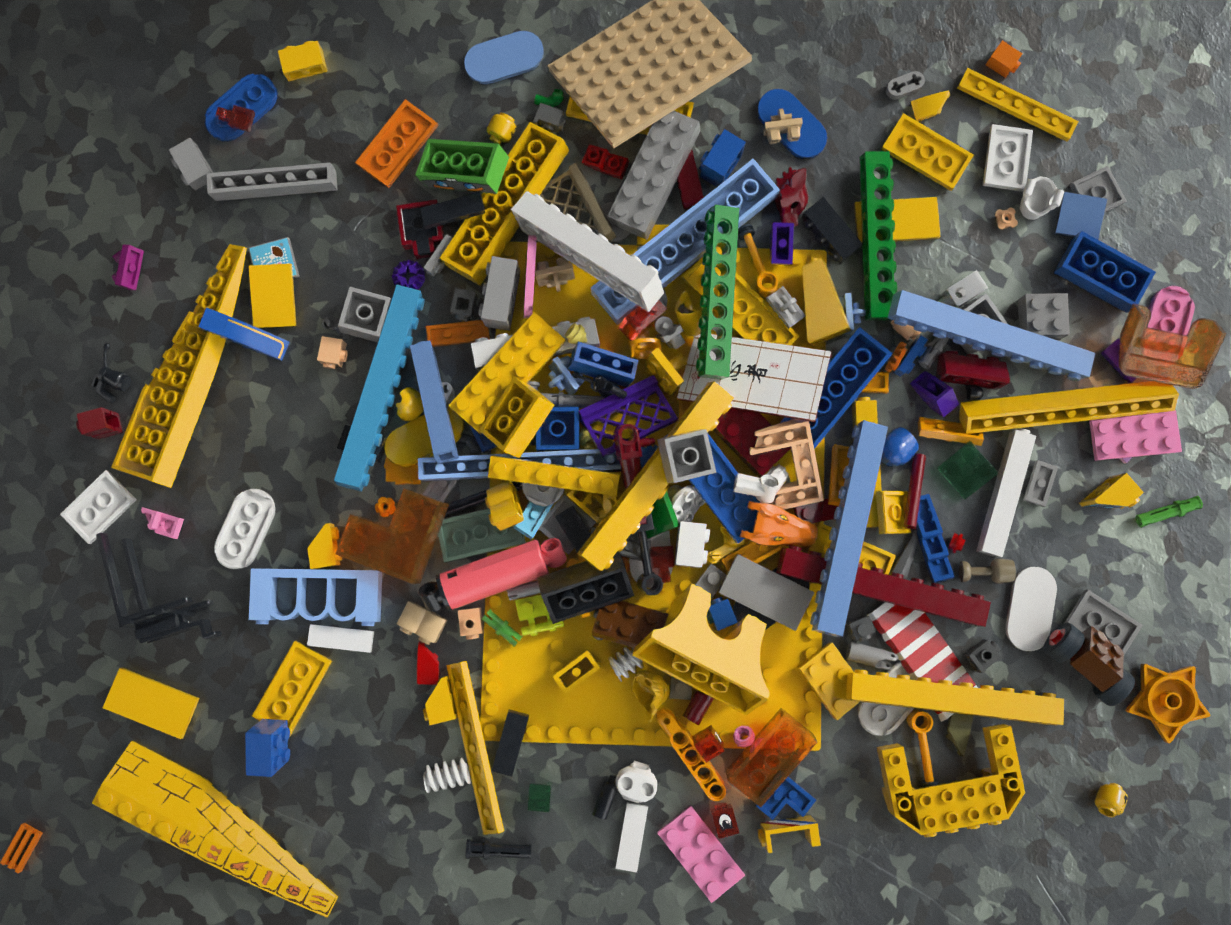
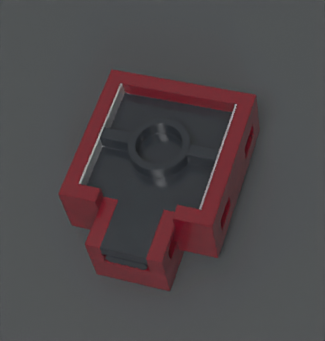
(413, 232)

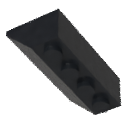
(584, 589)

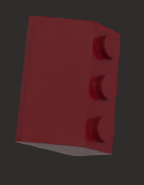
(972, 370)

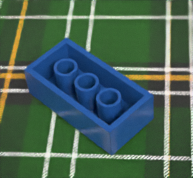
(1104, 272)

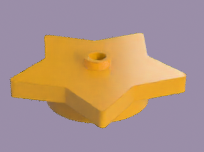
(1182, 702)

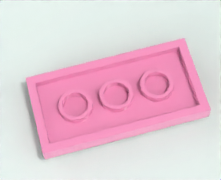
(1135, 436)
(701, 853)

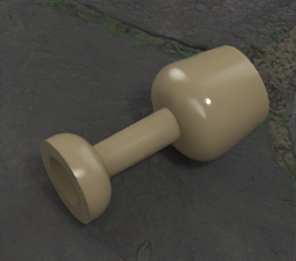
(1000, 571)

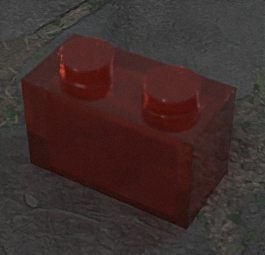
(640, 320)

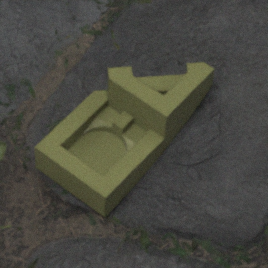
(959, 731)

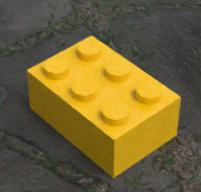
(516, 417)

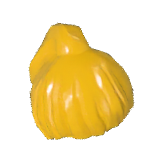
(650, 691)

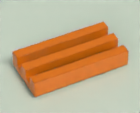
(11, 864)

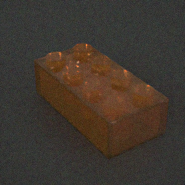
(771, 757)

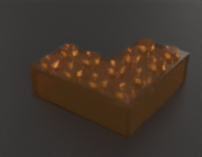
(403, 546)

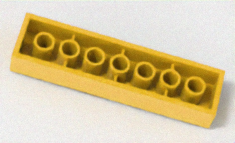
(486, 235)

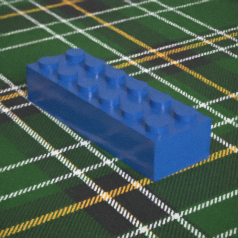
(845, 379)

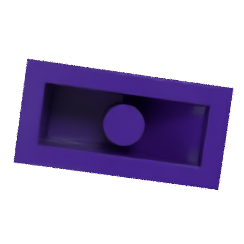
(781, 243)
(935, 393)

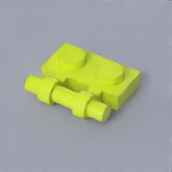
(531, 608)

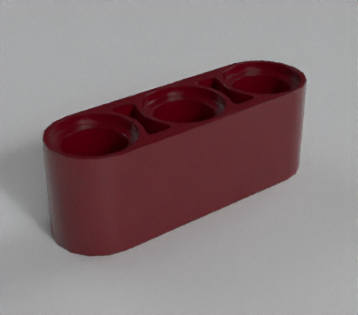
(689, 183)

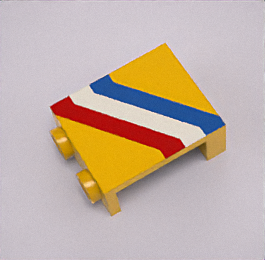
(804, 823)

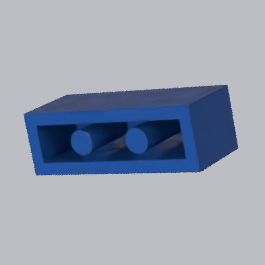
(597, 361)

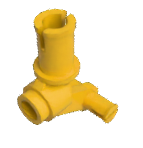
(729, 546)

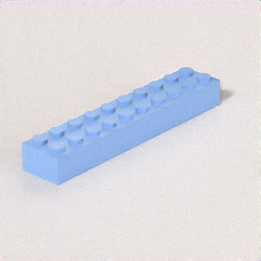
(682, 241)

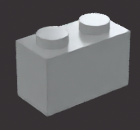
(191, 163)

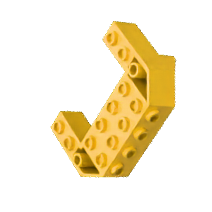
(960, 802)

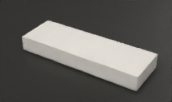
(340, 638)
(631, 837)

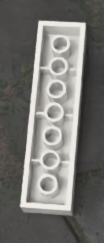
(588, 250)

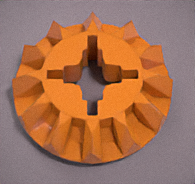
(896, 357)

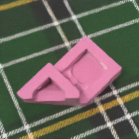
(163, 523)

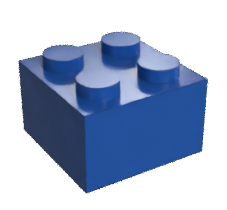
(722, 158)
(559, 430)
(267, 747)

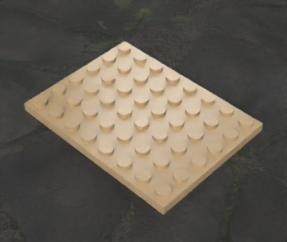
(648, 66)

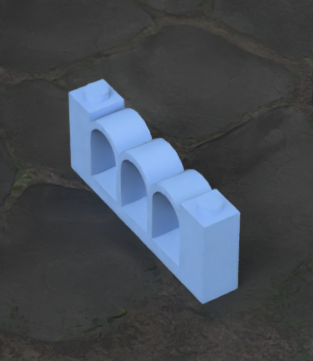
(264, 595)

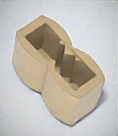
(421, 622)

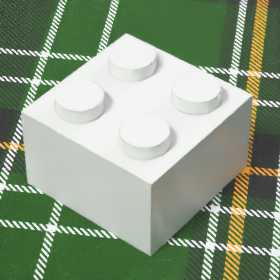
(690, 544)

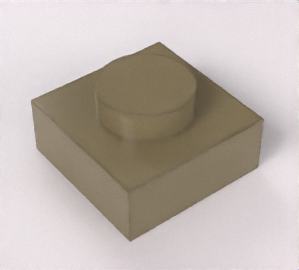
(679, 689)

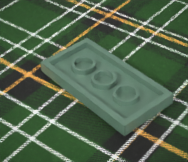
(474, 535)

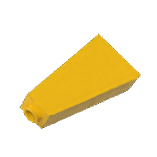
(822, 305)

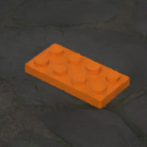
(397, 143)

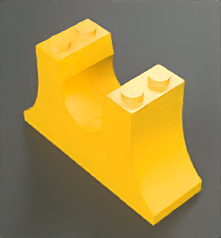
(716, 666)

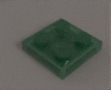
(967, 470)

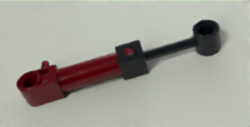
(629, 455)

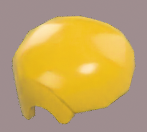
(410, 405)

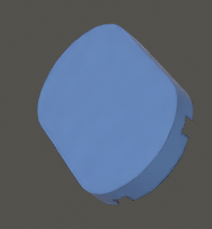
(504, 57)

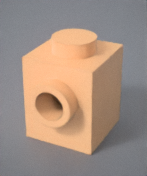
(332, 352)
(470, 623)

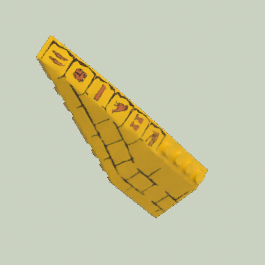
(205, 824)

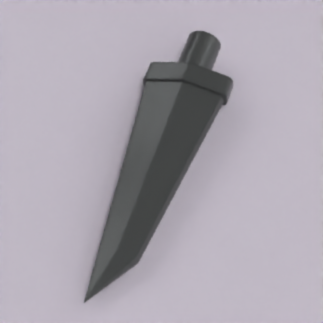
(905, 560)

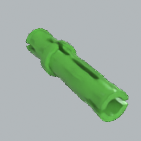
(1178, 509)

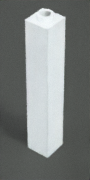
(1006, 493)

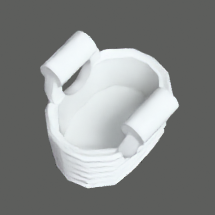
(1040, 197)
(636, 782)

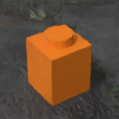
(1004, 59)

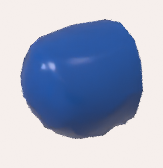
(899, 447)

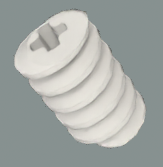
(625, 663)
(446, 775)

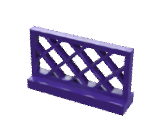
(614, 404)

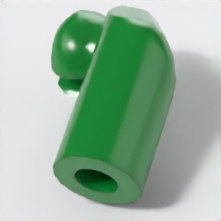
(553, 100)

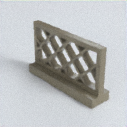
(587, 198)

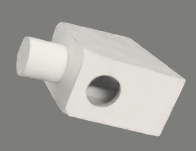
(968, 287)

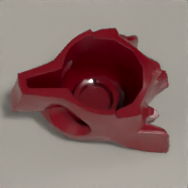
(791, 191)

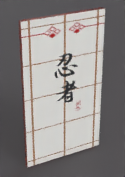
(765, 378)

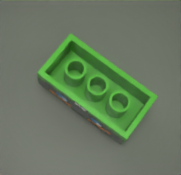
(462, 166)

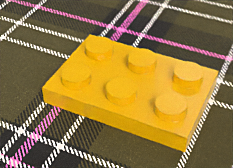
(827, 676)

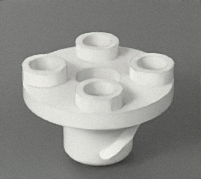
(685, 502)

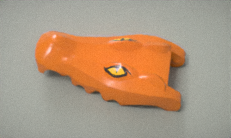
(779, 527)

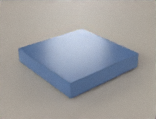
(1080, 214)

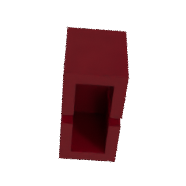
(99, 423)

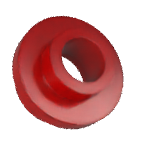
(956, 543)

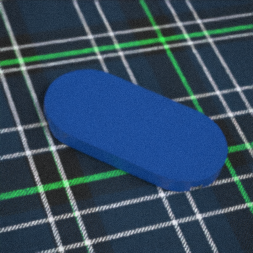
(251, 92)
(812, 133)

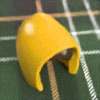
(688, 315)

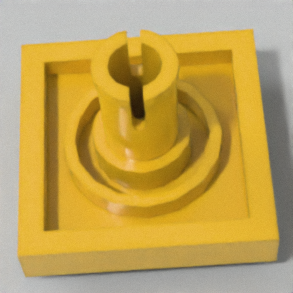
(665, 371)

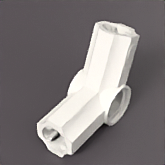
(764, 487)

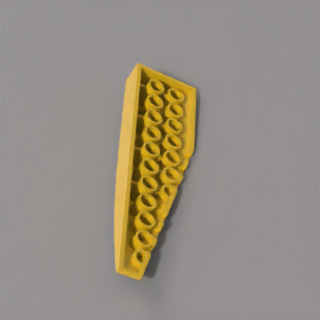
(178, 390)

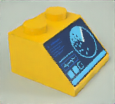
(1114, 493)

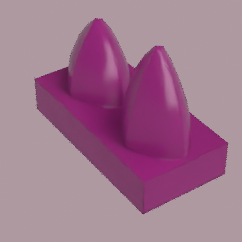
(129, 267)

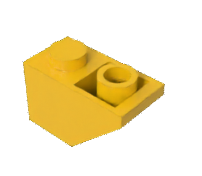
(324, 547)

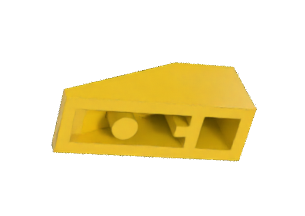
(588, 502)

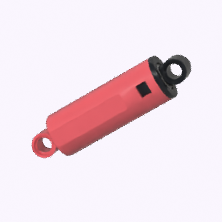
(492, 574)

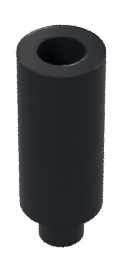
(605, 798)

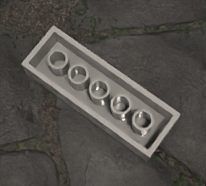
(654, 174)

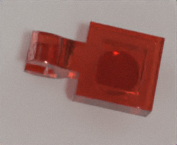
(238, 118)
(663, 558)

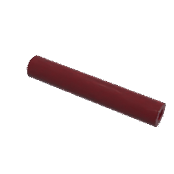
(914, 491)

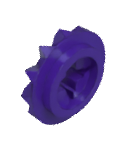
(415, 268)

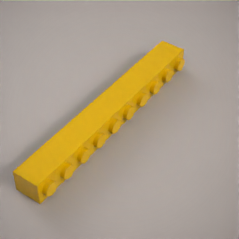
(1067, 406)
(650, 482)
(954, 698)

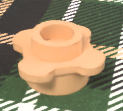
(1000, 220)

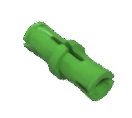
(502, 628)

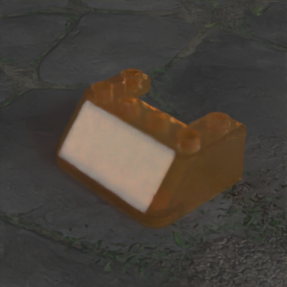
(1168, 355)

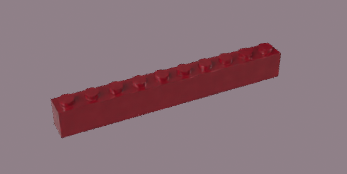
(891, 588)

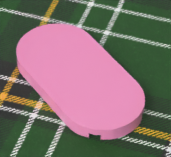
(530, 274)
(1171, 310)

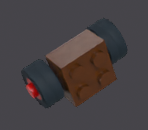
(1094, 658)

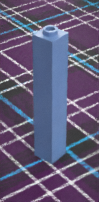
(434, 402)

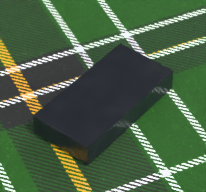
(573, 527)

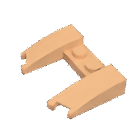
(798, 436)

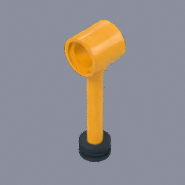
(745, 233)
(923, 744)

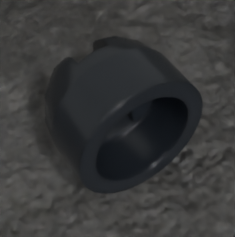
(974, 393)

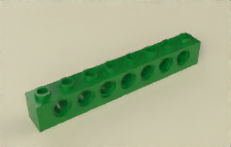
(882, 163)
(728, 219)

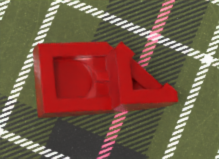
(427, 666)

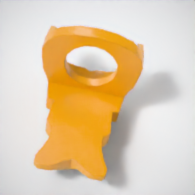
(643, 346)

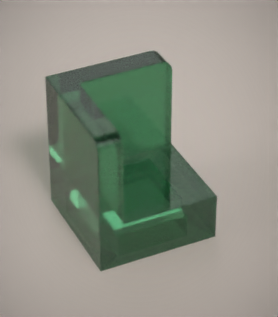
(540, 797)

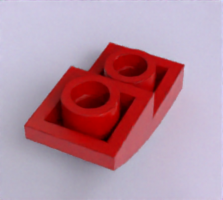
(605, 162)

